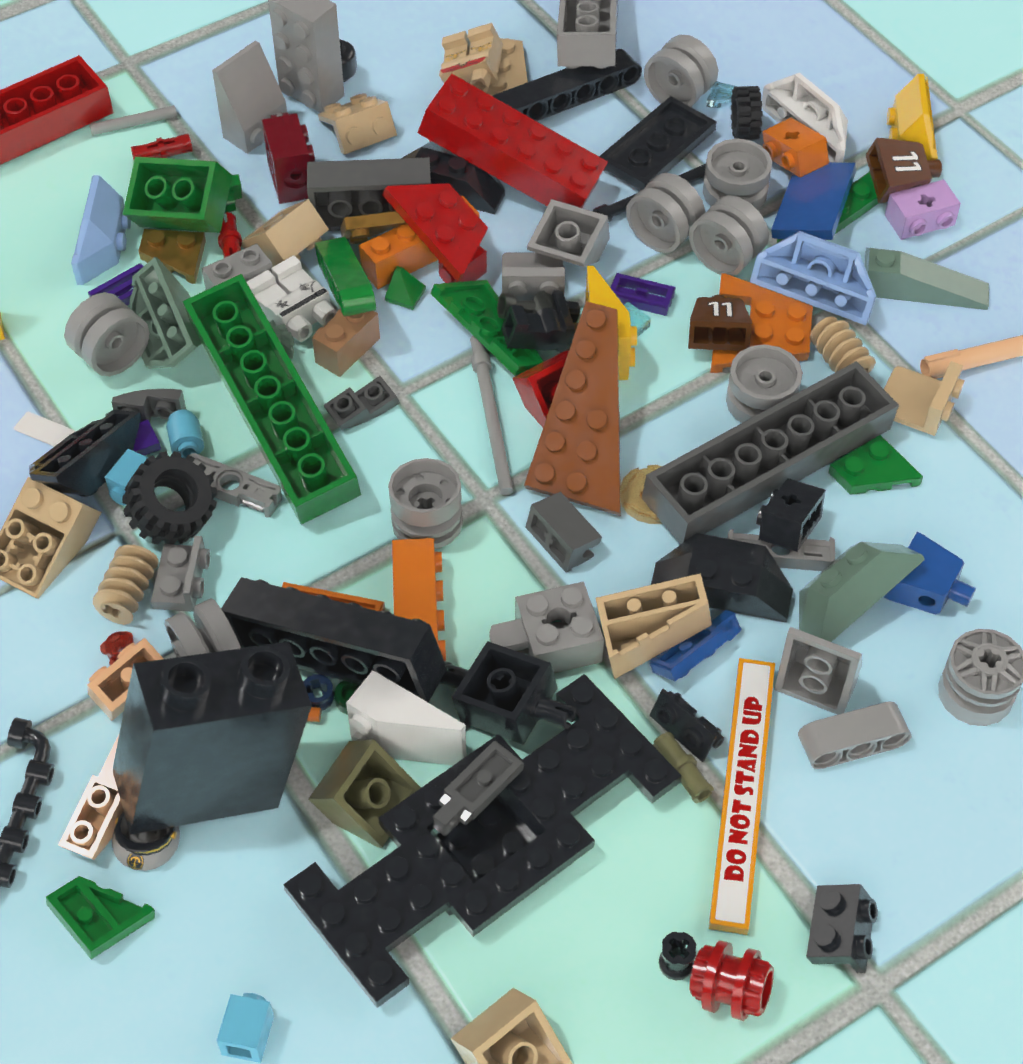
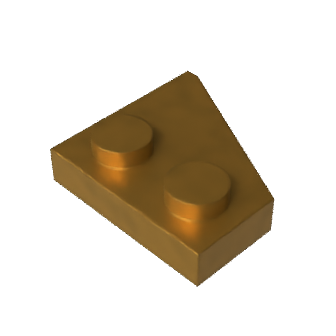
(359, 228)
(175, 249)

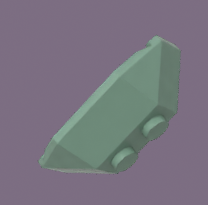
(159, 303)
(852, 586)

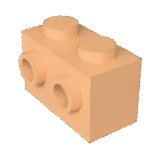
(110, 685)

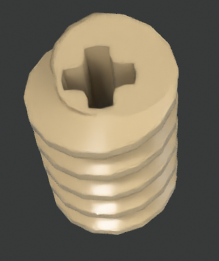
(840, 345)
(125, 583)

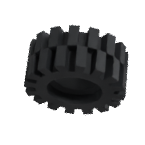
(746, 112)

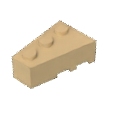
(651, 620)

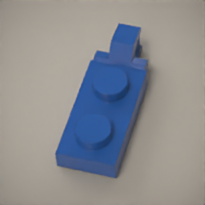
(681, 658)

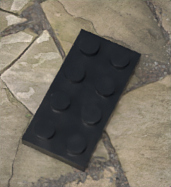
(658, 142)

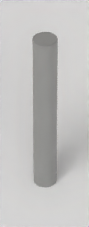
(133, 120)

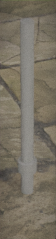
(482, 365)

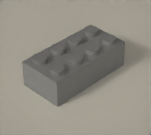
(358, 186)

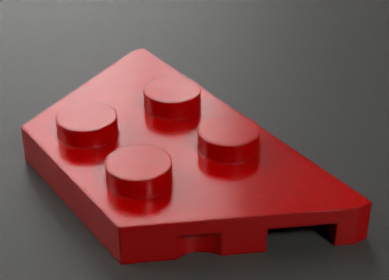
(440, 221)

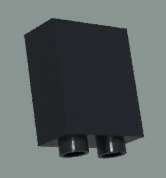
(209, 736)

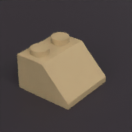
(288, 232)
(510, 1033)

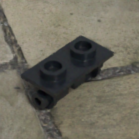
(679, 718)

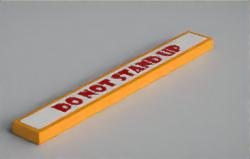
(742, 798)

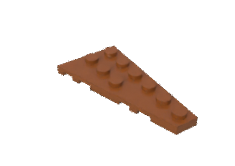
(582, 429)

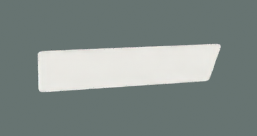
(42, 429)

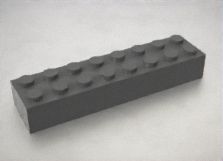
(761, 453)

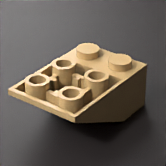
(42, 536)

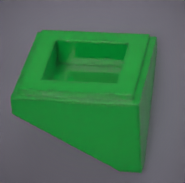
(404, 289)

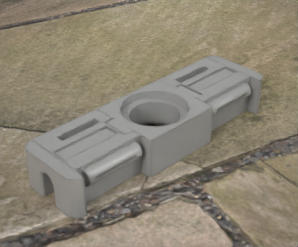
(251, 490)
(812, 555)

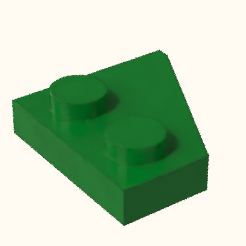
(873, 468)
(96, 915)

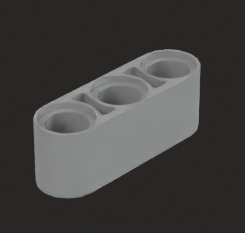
(854, 735)

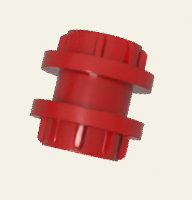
(731, 980)

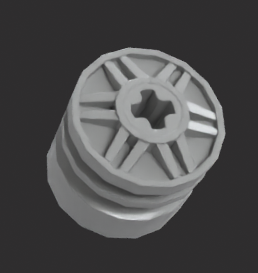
(426, 501)
(981, 677)

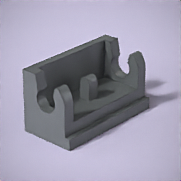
(562, 531)

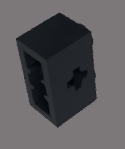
(791, 514)

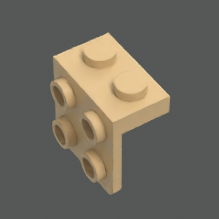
(359, 122)
(924, 399)

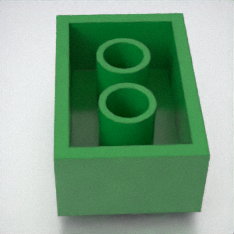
(177, 194)

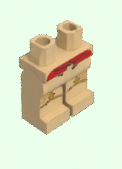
(473, 56)

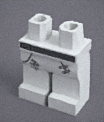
(292, 298)

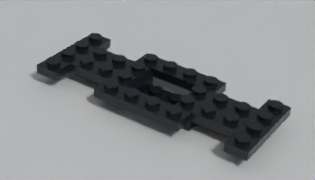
(490, 861)

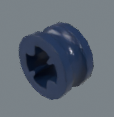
(326, 687)

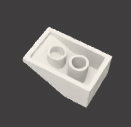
(404, 723)

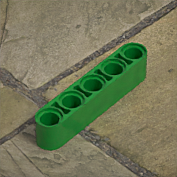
(345, 276)

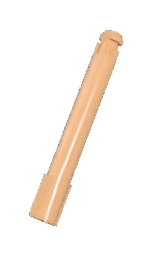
(937, 364)

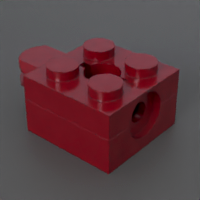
(287, 155)

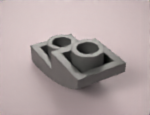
(151, 402)
(355, 408)

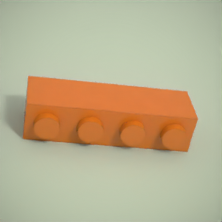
(393, 249)
(416, 584)

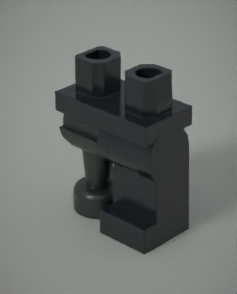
(538, 323)

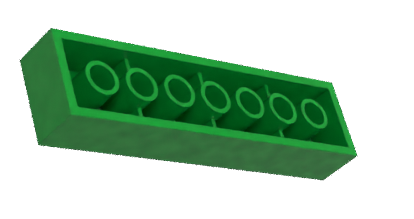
(272, 399)

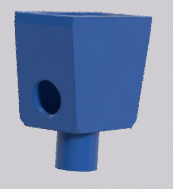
(933, 580)

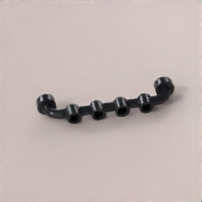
(25, 804)

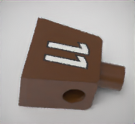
(899, 166)
(719, 324)

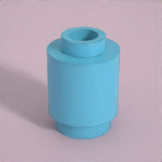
(184, 433)

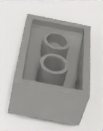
(246, 95)
(818, 671)

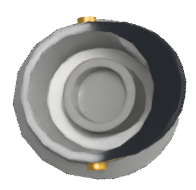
(145, 849)

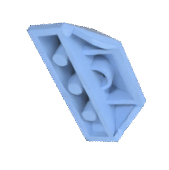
(100, 233)
(817, 275)

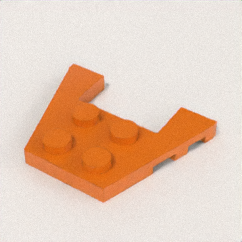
(774, 318)

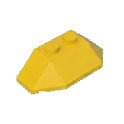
(912, 116)

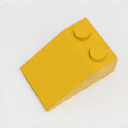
(600, 293)

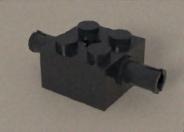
(506, 693)

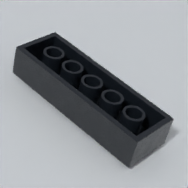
(337, 636)

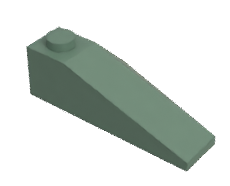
(913, 279)

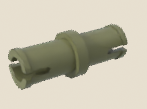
(686, 765)

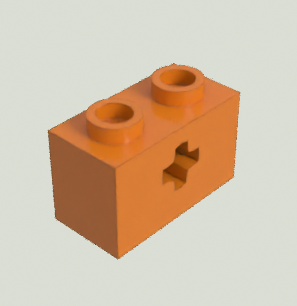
(796, 147)

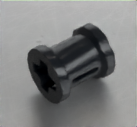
(679, 967)

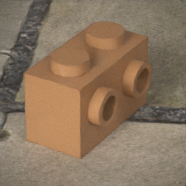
(345, 340)

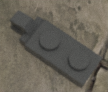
(476, 787)

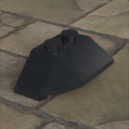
(476, 185)
(88, 454)
(734, 575)

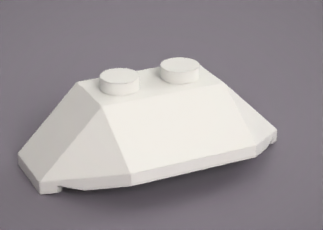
(809, 105)

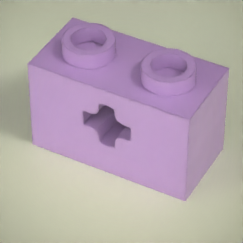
(922, 209)

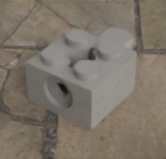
(564, 644)

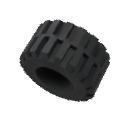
(185, 479)

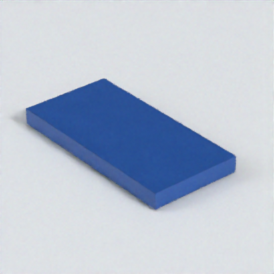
(814, 202)

